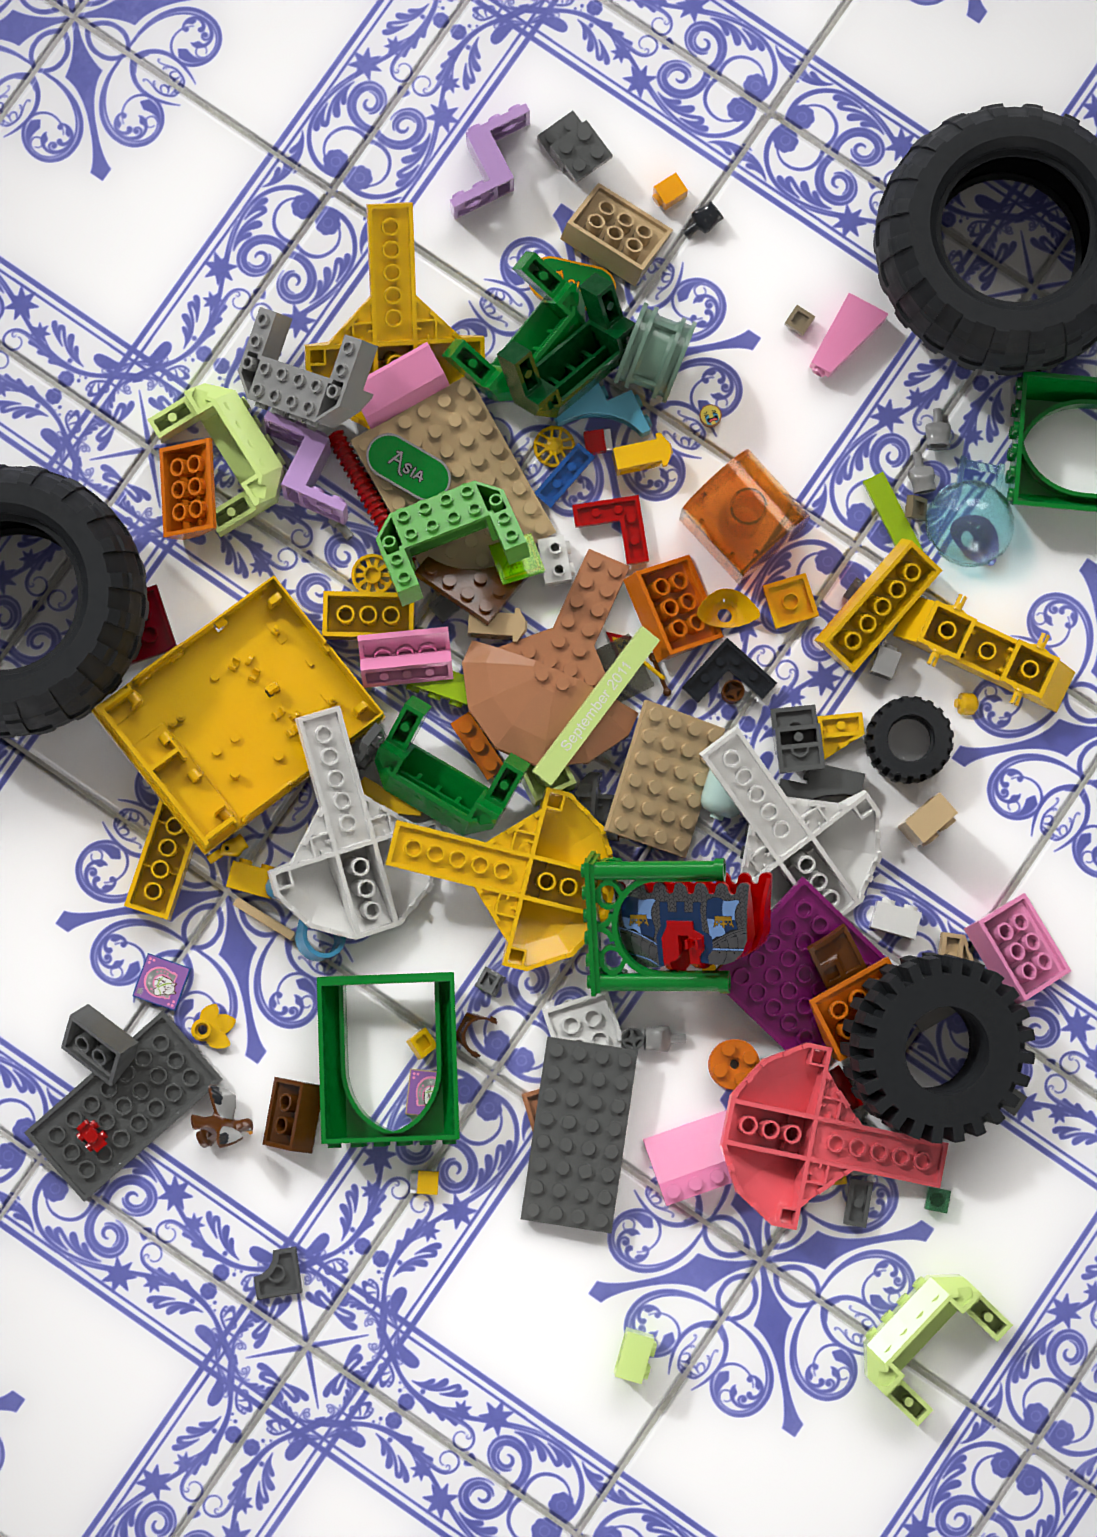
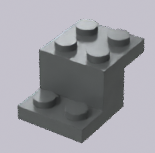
(574, 146)
(797, 739)

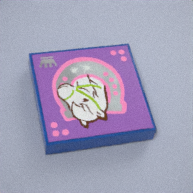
(161, 982)

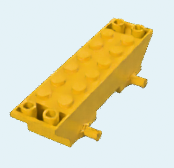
(986, 652)

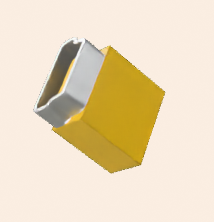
(424, 1182)

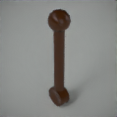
(666, 692)

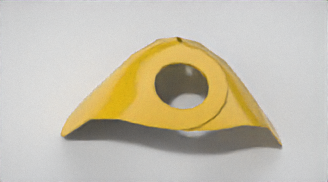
(739, 605)

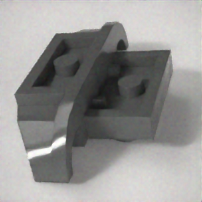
(595, 802)

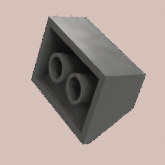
(98, 1044)

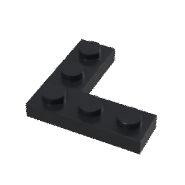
(728, 658)

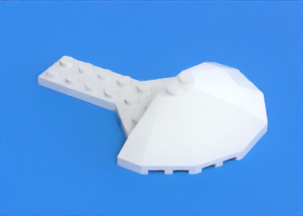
(798, 837)
(339, 868)

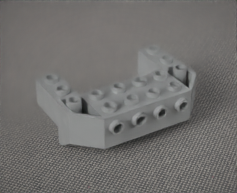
(300, 391)

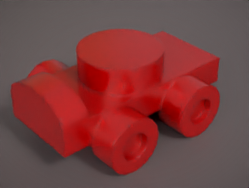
(88, 1132)

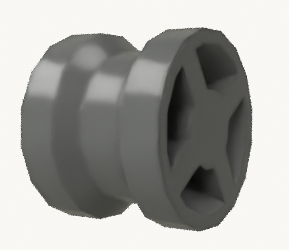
(632, 1038)

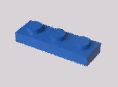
(564, 475)

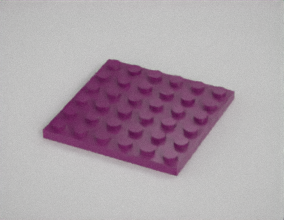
(781, 977)

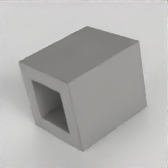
(885, 662)

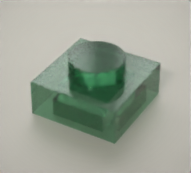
(937, 1199)

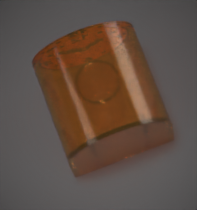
(743, 516)

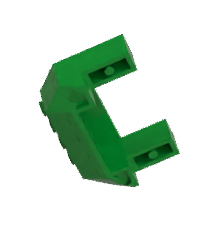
(547, 326)
(437, 786)

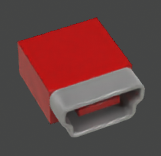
(598, 441)

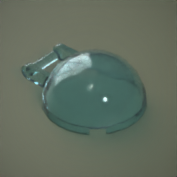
(971, 518)

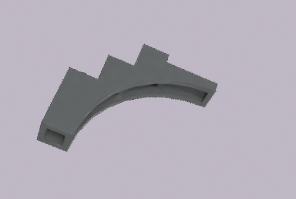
(821, 783)

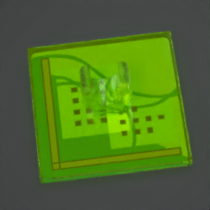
(518, 570)

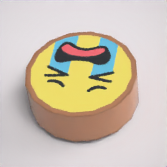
(710, 415)

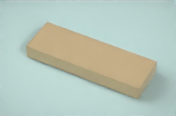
(265, 919)

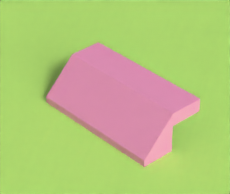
(403, 384)
(405, 657)

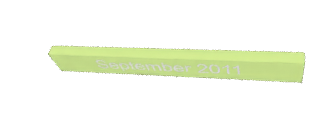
(595, 706)

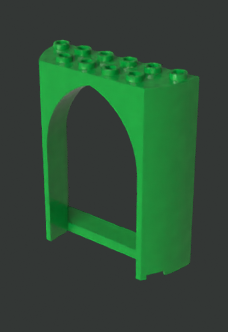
(1037, 398)
(340, 1112)

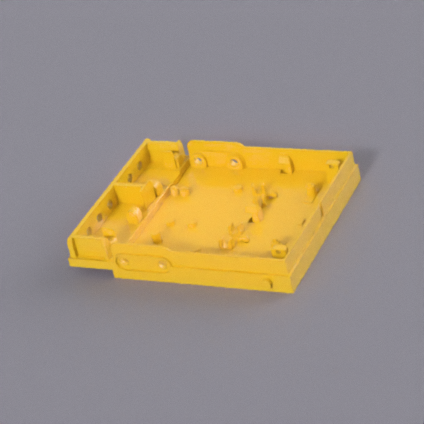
(211, 732)

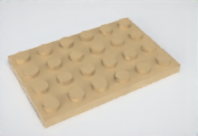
(662, 779)

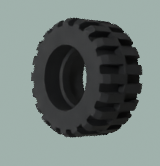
(936, 725)

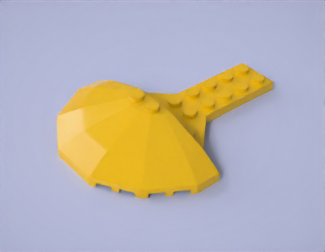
(393, 312)
(522, 875)

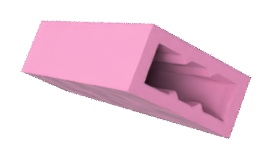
(849, 330)

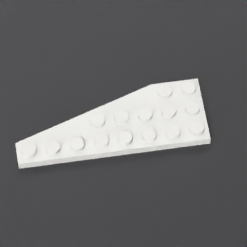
(585, 1020)

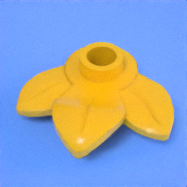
(216, 1025)

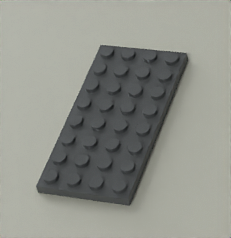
(143, 1103)
(579, 1134)

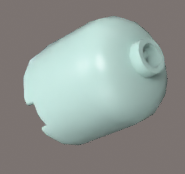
(717, 800)

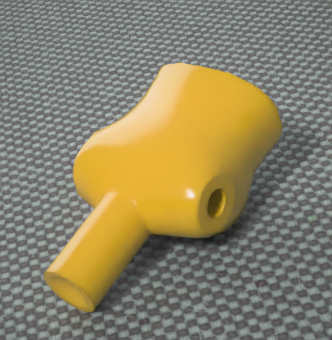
(236, 847)

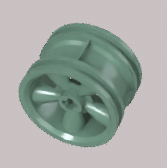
(654, 352)

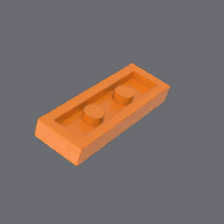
(477, 745)

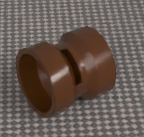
(735, 689)

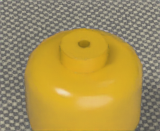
(966, 703)

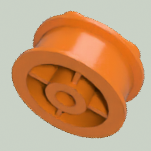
(720, 1060)

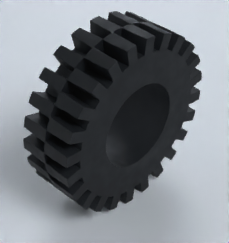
(992, 1059)

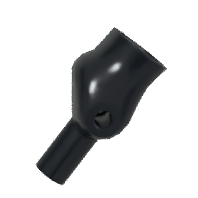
(704, 219)

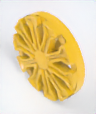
(371, 574)

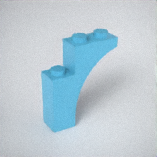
(621, 408)

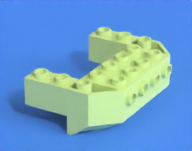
(239, 442)
(913, 1325)

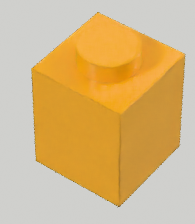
(669, 191)

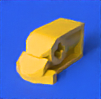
(642, 455)

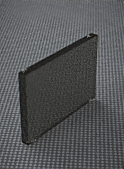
(640, 681)

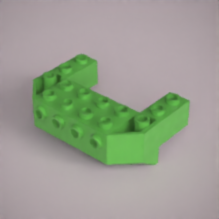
(442, 520)

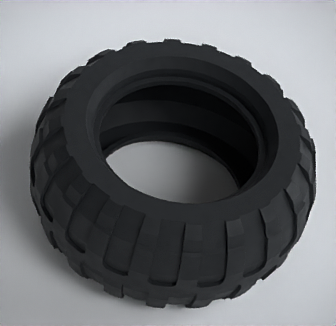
(913, 265)
(109, 603)

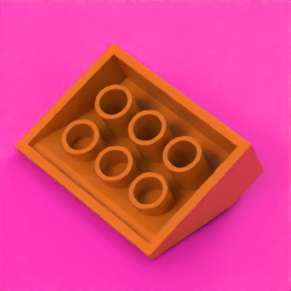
(188, 489)
(668, 604)
(834, 1006)

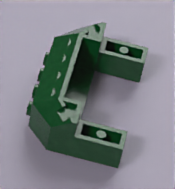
(574, 364)

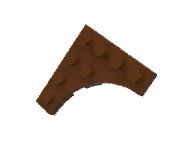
(473, 590)

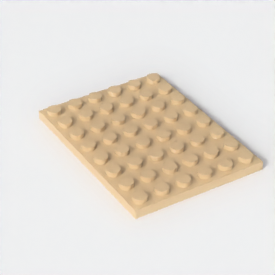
(465, 437)

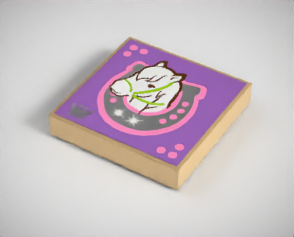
(419, 1090)

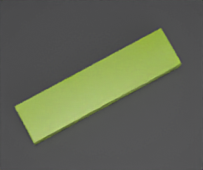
(889, 509)

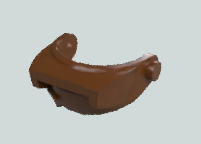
(468, 1019)

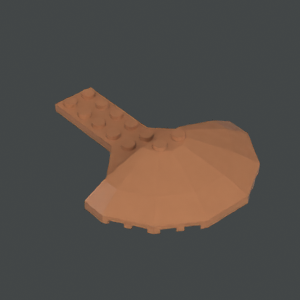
(536, 685)

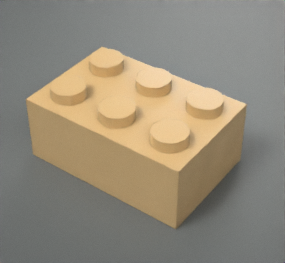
(931, 817)

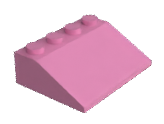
(1018, 947)
(689, 1159)

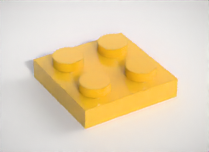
(790, 601)

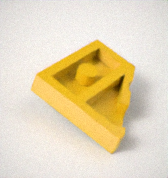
(840, 731)

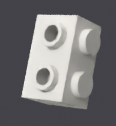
(555, 559)

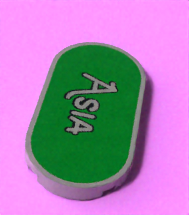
(407, 466)

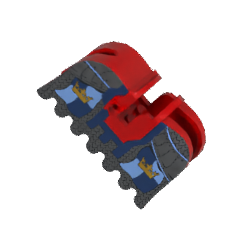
(695, 921)

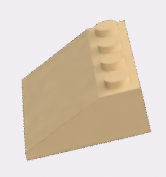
(616, 234)

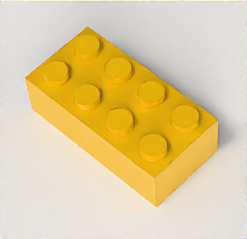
(364, 613)

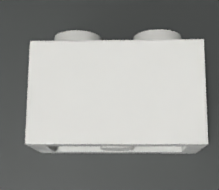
(895, 919)

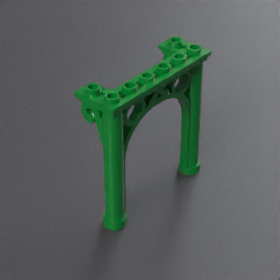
(608, 978)

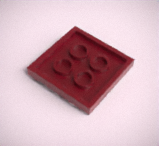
(157, 633)

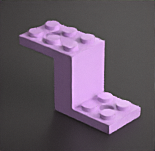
(489, 160)
(306, 467)

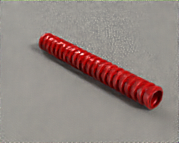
(359, 479)

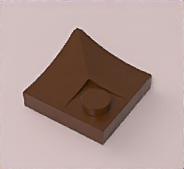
(836, 956)

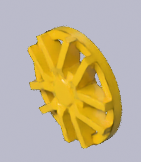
(553, 446)

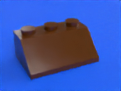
(292, 1115)

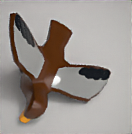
(221, 1125)

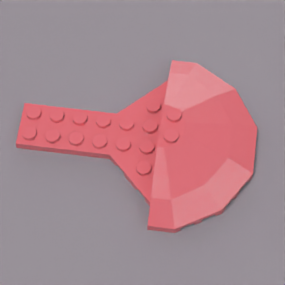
(796, 1136)

